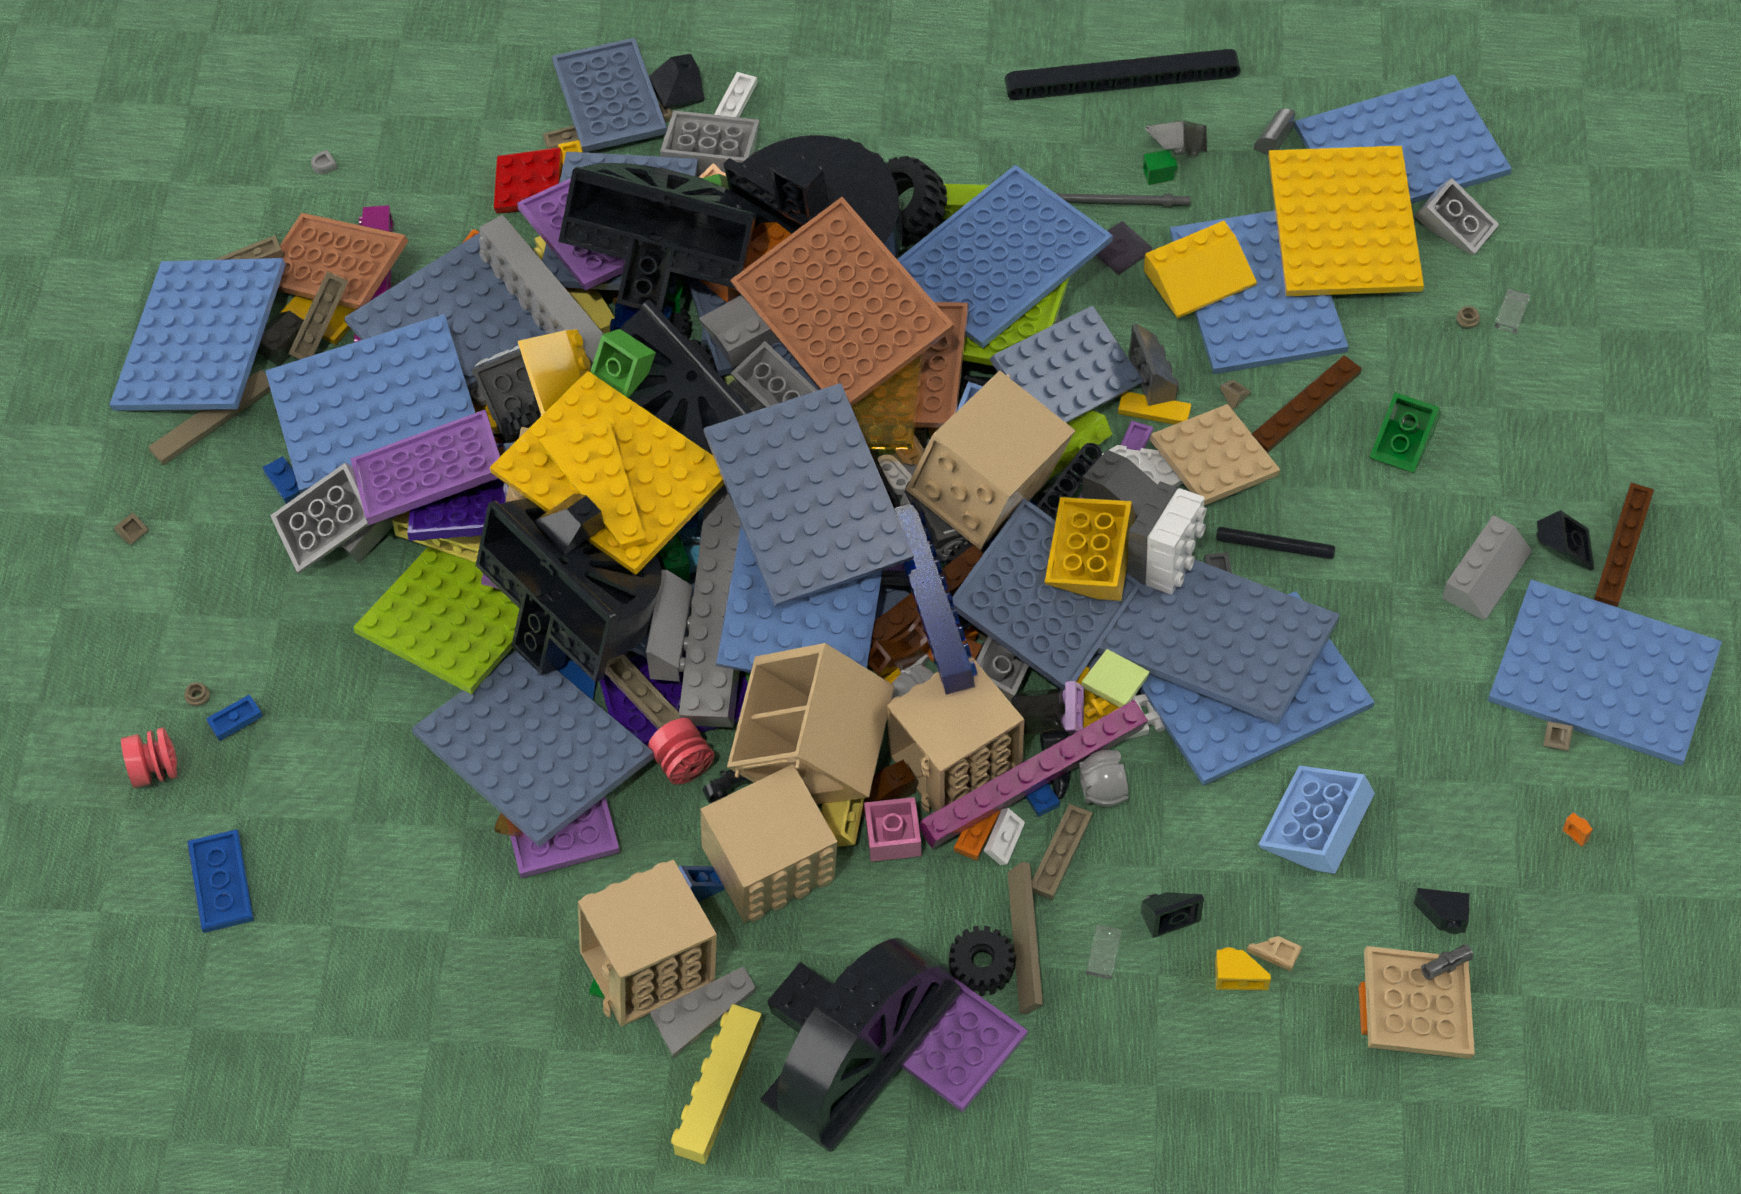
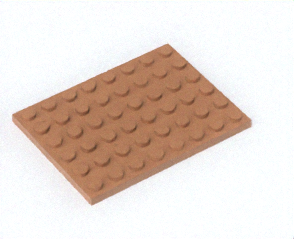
(842, 303)

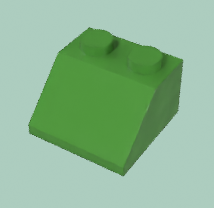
(622, 361)

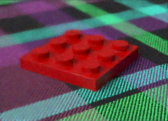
(524, 176)

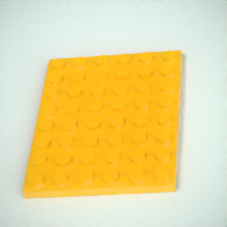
(1345, 221)
(663, 468)

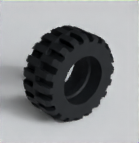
(927, 200)

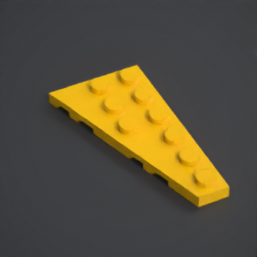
(595, 469)

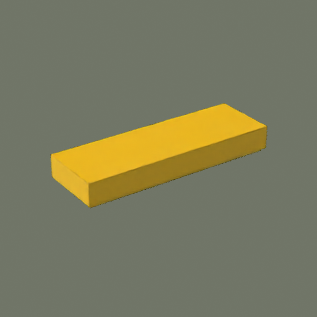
(1168, 412)

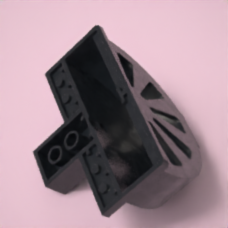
(808, 173)
(659, 226)
(680, 383)
(566, 602)
(835, 1028)

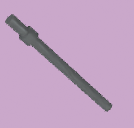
(1166, 200)

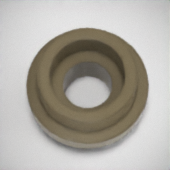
(1465, 313)
(194, 689)

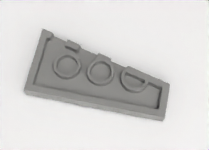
(690, 1015)

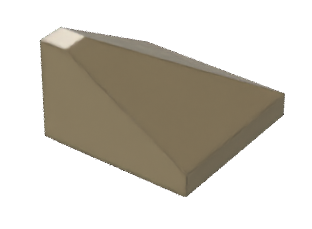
(1234, 393)
(130, 528)
(1558, 735)

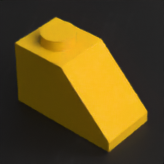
(1239, 971)

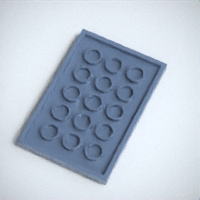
(609, 95)
(1070, 365)

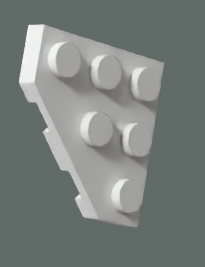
(1151, 463)

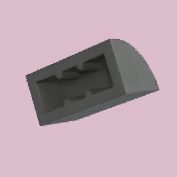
(1275, 131)

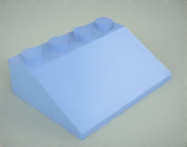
(1318, 817)

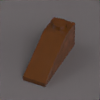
(891, 783)

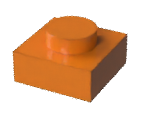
(1577, 829)

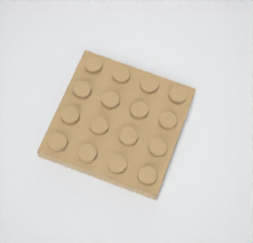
(1214, 454)
(1416, 1012)

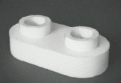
(896, 474)

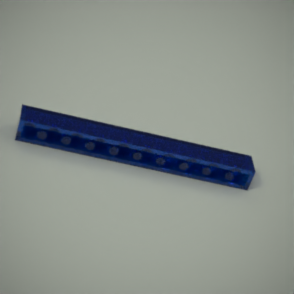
(935, 605)

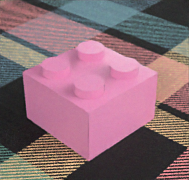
(892, 829)

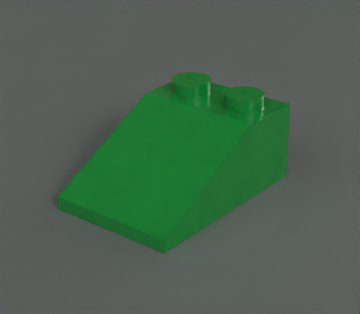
(1405, 432)

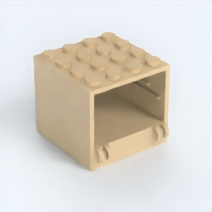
(954, 738)
(768, 843)
(646, 942)

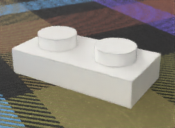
(1004, 836)

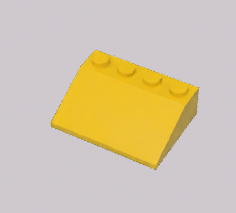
(1199, 269)
(554, 364)
(1090, 547)

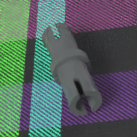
(1447, 962)

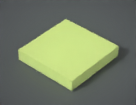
(1115, 678)

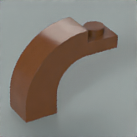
(899, 651)

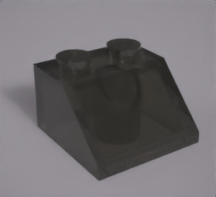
(1180, 137)
(279, 337)
(1041, 710)

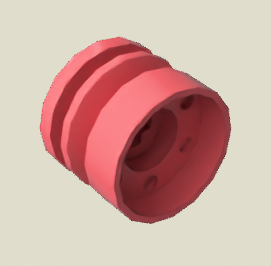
(681, 751)
(149, 757)

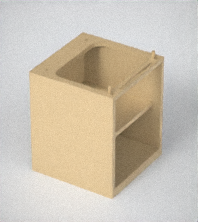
(989, 459)
(812, 713)

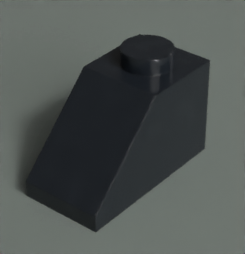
(1444, 909)

